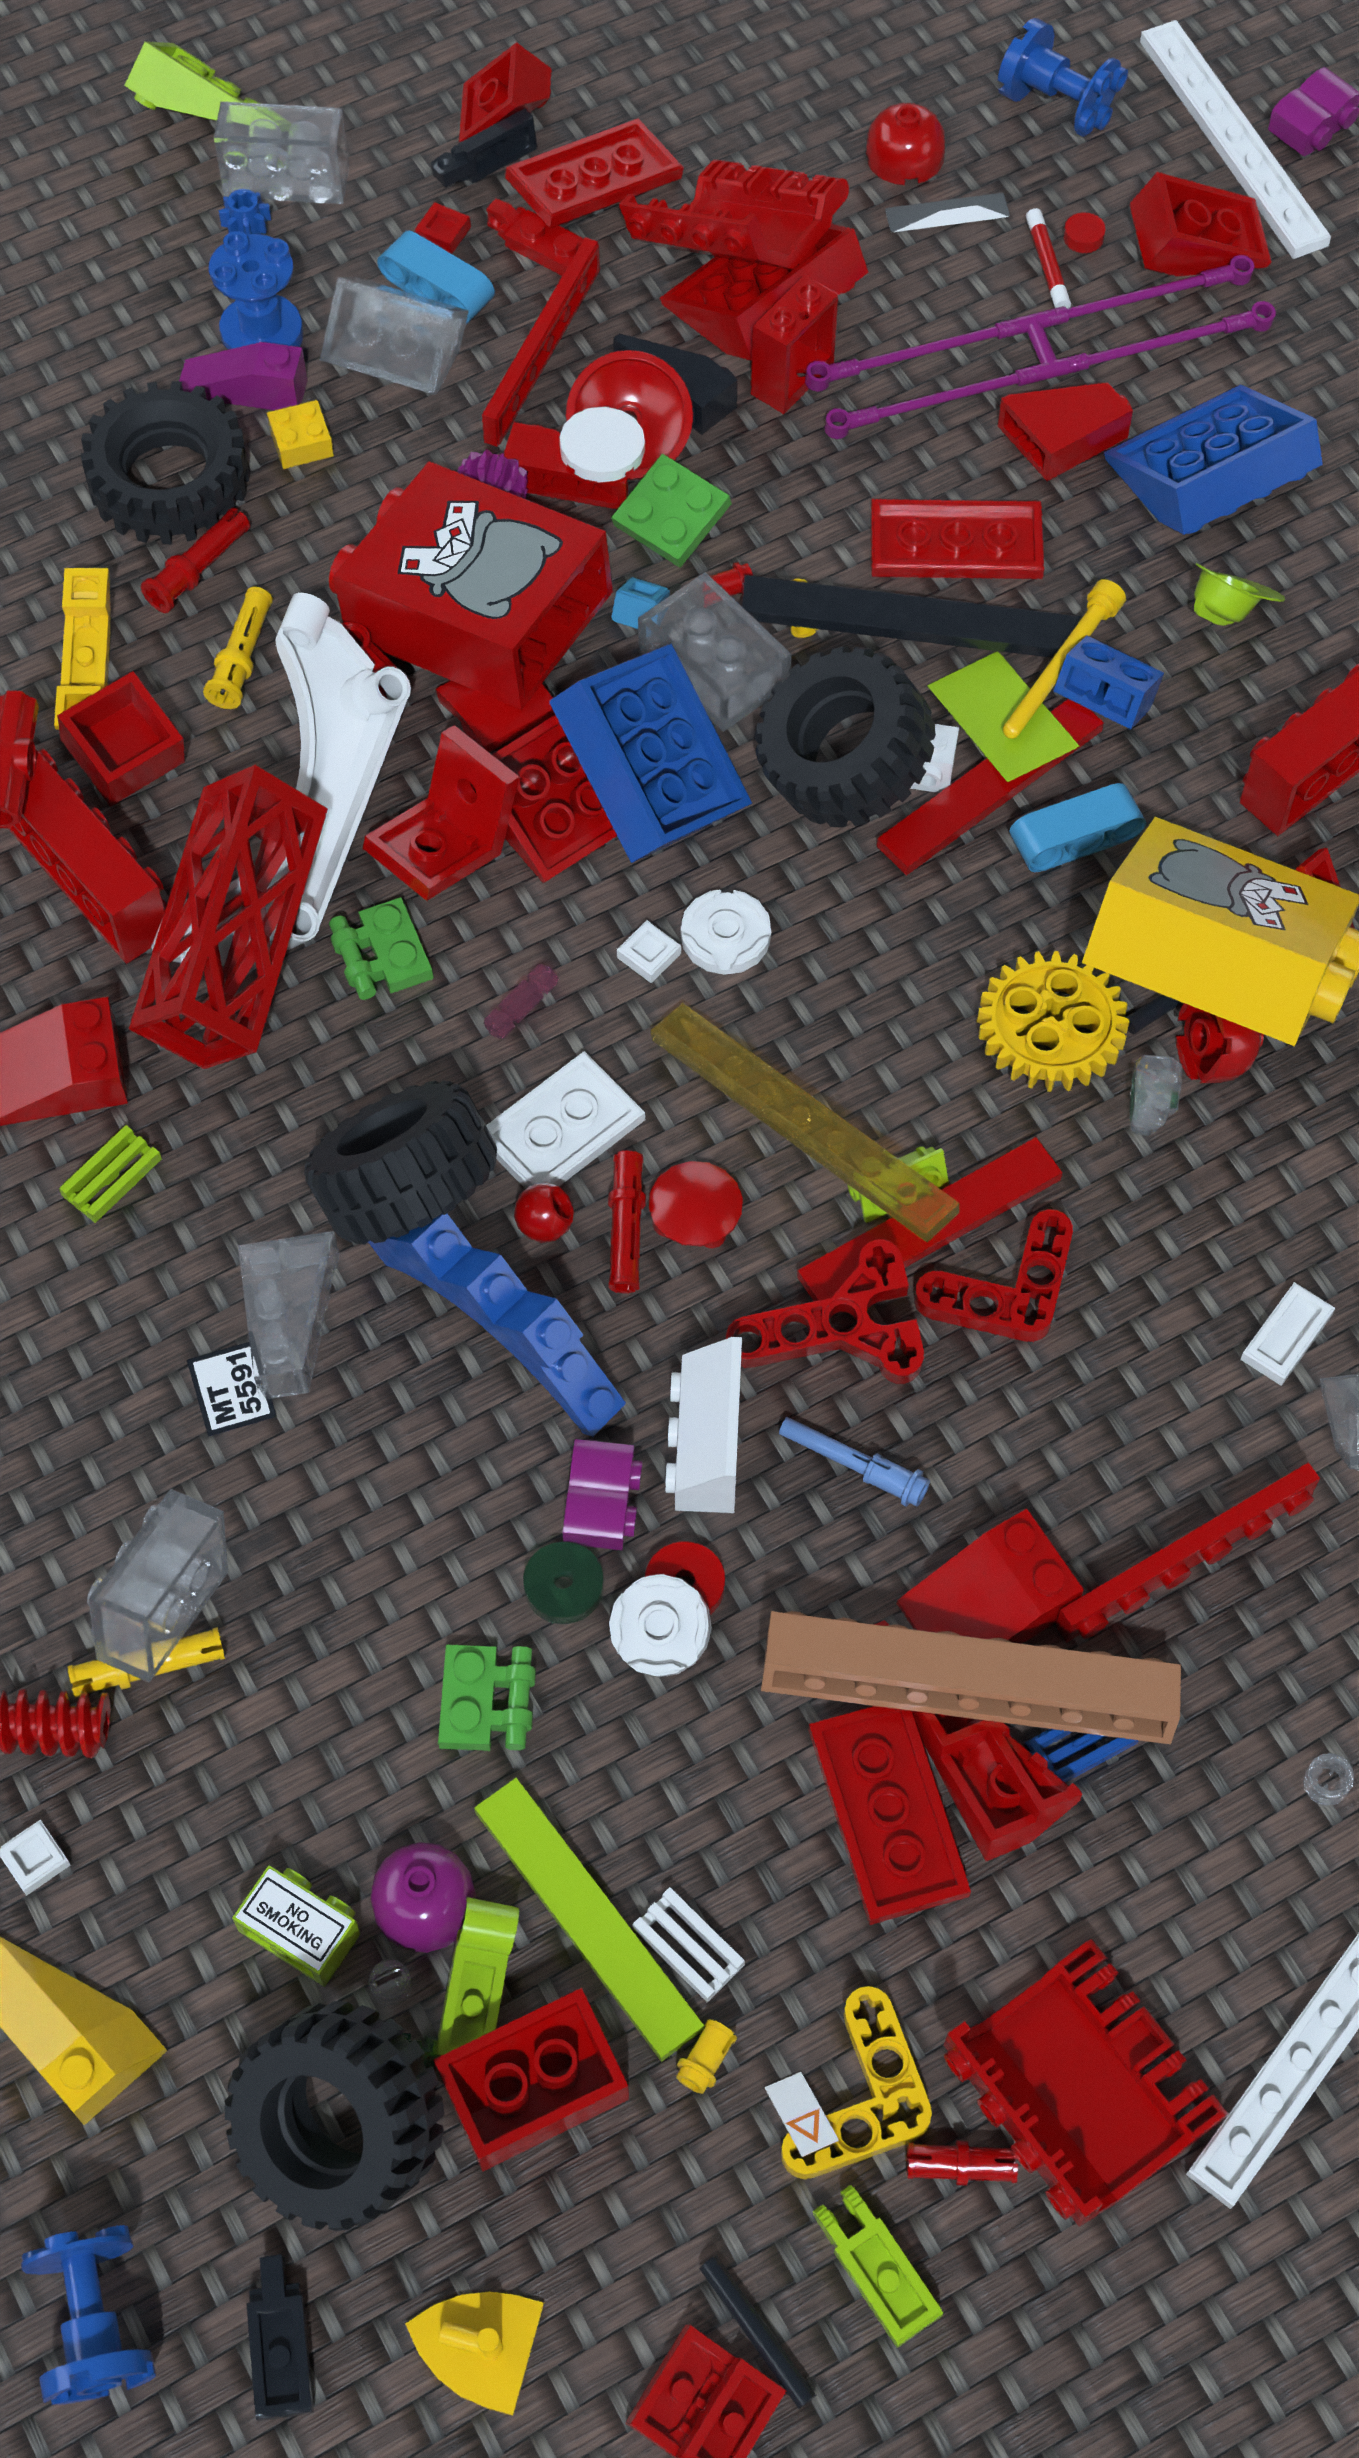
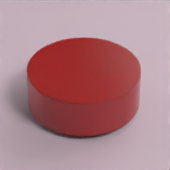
(1084, 232)

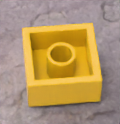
(300, 434)

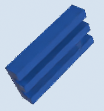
(1083, 1764)

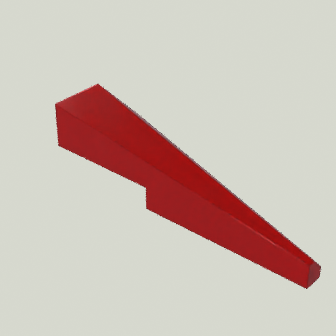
(994, 1781)

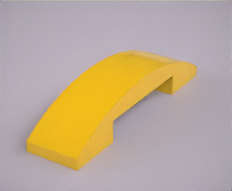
(85, 636)

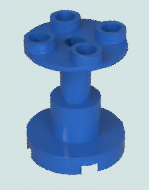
(1035, 65)
(252, 272)
(91, 2336)

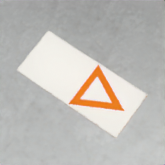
(801, 2114)

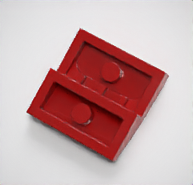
(491, 720)
(705, 2401)

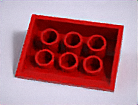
(732, 295)
(555, 806)

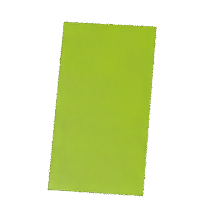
(982, 702)

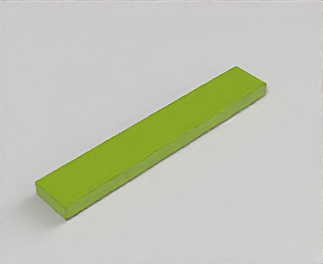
(589, 1919)

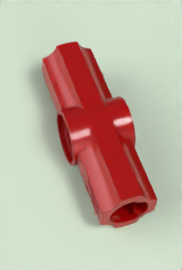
(17, 753)

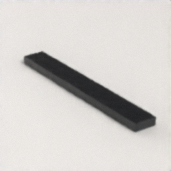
(906, 616)

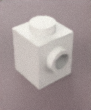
(940, 768)

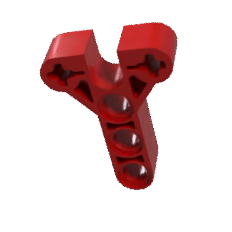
(856, 1295)

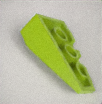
(179, 82)

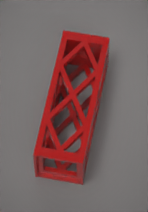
(277, 814)

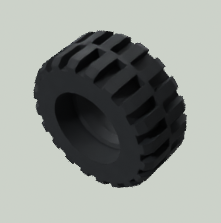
(816, 701)
(401, 1162)
(289, 2152)

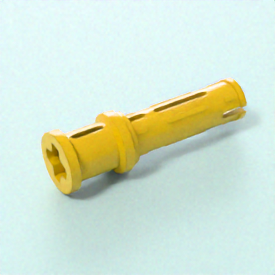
(227, 676)

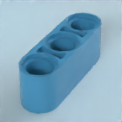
(435, 274)
(1077, 827)

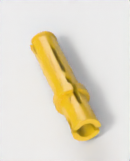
(188, 1652)

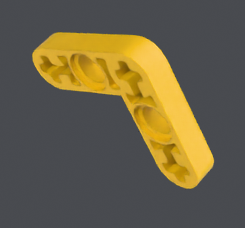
(885, 2092)

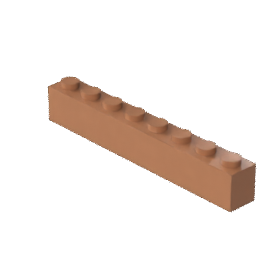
(972, 1677)

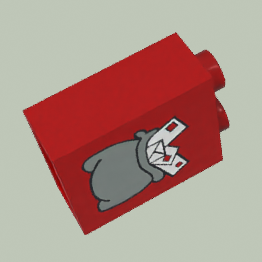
(473, 583)

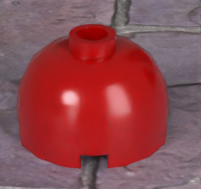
(905, 144)
(1215, 1047)

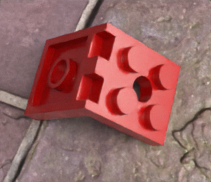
(454, 819)

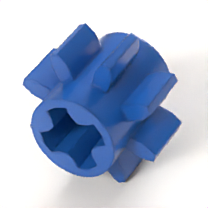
(245, 212)

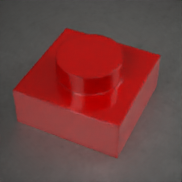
(444, 227)

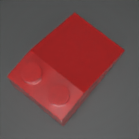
(1195, 227)
(61, 1063)
(996, 1587)

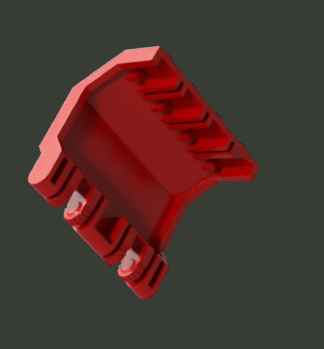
(743, 214)
(1077, 2089)

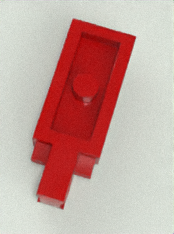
(532, 237)

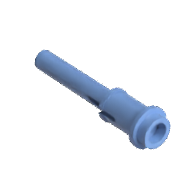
(878, 1471)

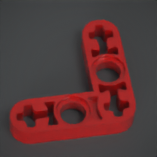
(1010, 1302)

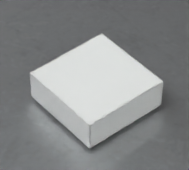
(649, 951)
(33, 1857)

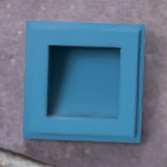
(635, 599)

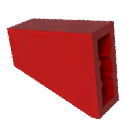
(1065, 425)

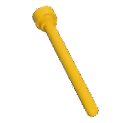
(1103, 602)

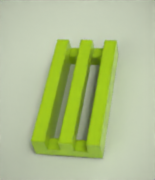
(110, 1156)

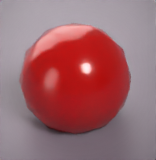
(543, 1212)

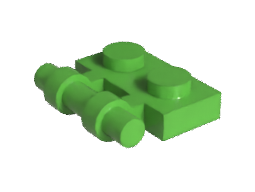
(394, 944)
(469, 1698)

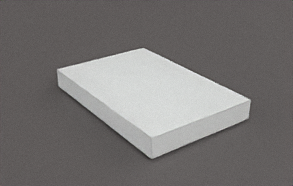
(563, 1124)

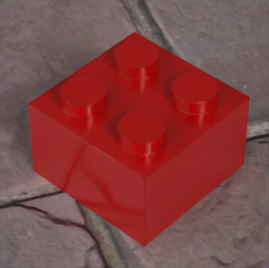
(121, 738)

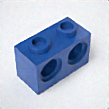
(1108, 682)

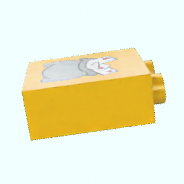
(1227, 932)

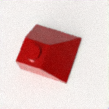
(502, 89)

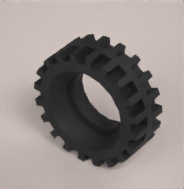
(157, 421)

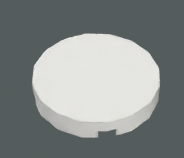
(602, 444)
(725, 932)
(660, 1625)

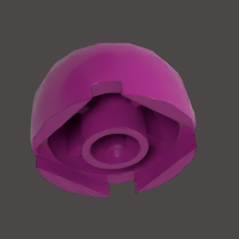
(421, 1896)

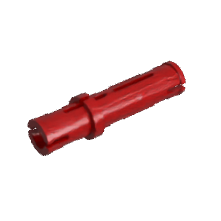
(626, 1204)

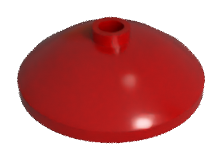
(648, 391)

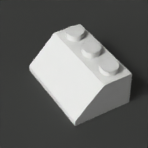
(706, 1428)

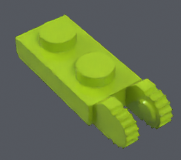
(880, 2271)

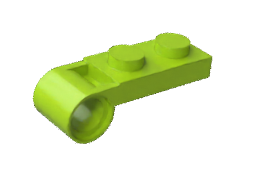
(477, 1973)

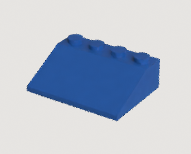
(1217, 457)
(650, 751)

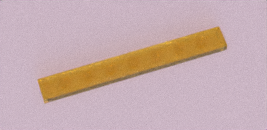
(806, 1122)

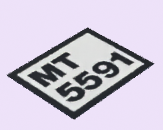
(228, 1390)

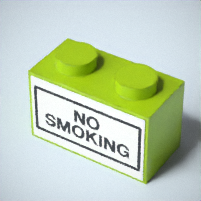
(298, 1924)

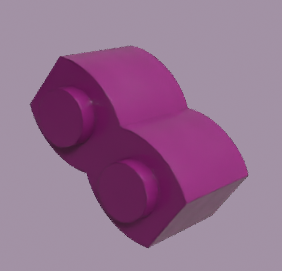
(1315, 112)
(599, 1494)

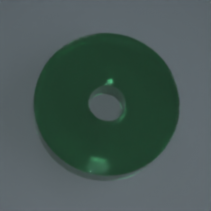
(559, 1561)

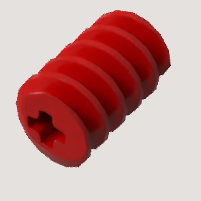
(54, 1724)

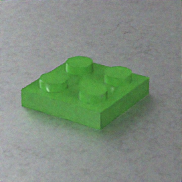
(671, 510)

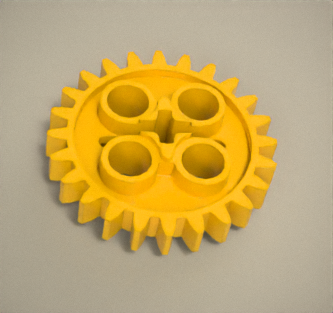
(1052, 1021)

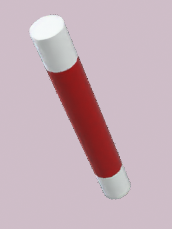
(1048, 258)

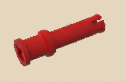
(183, 570)

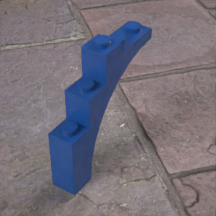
(524, 1322)

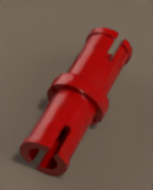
(961, 2163)

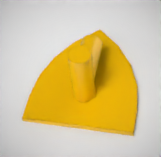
(479, 2345)

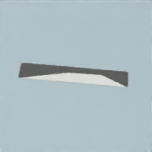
(947, 212)

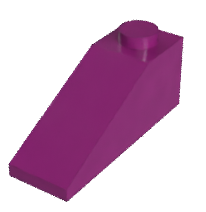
(250, 375)

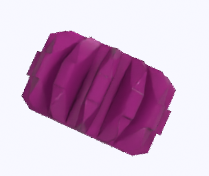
(496, 471)

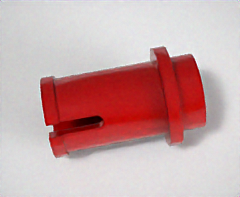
(733, 578)

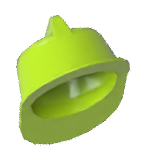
(1228, 598)

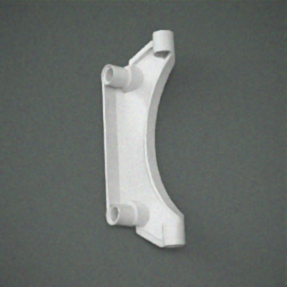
(343, 745)

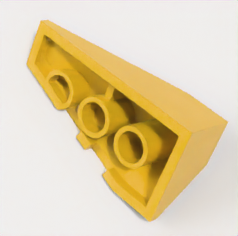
(72, 2033)

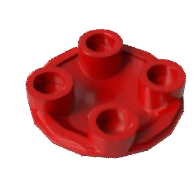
(695, 1204)

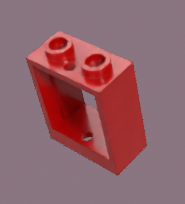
(789, 338)

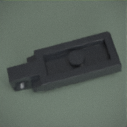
(487, 150)
(278, 2345)

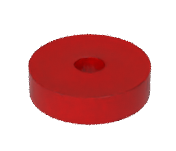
(695, 1562)

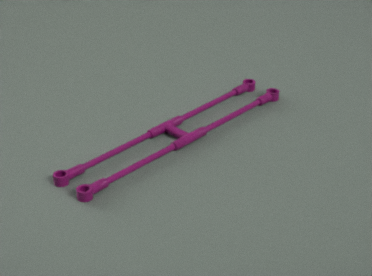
(1034, 326)

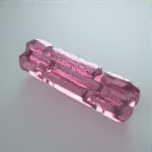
(520, 1001)

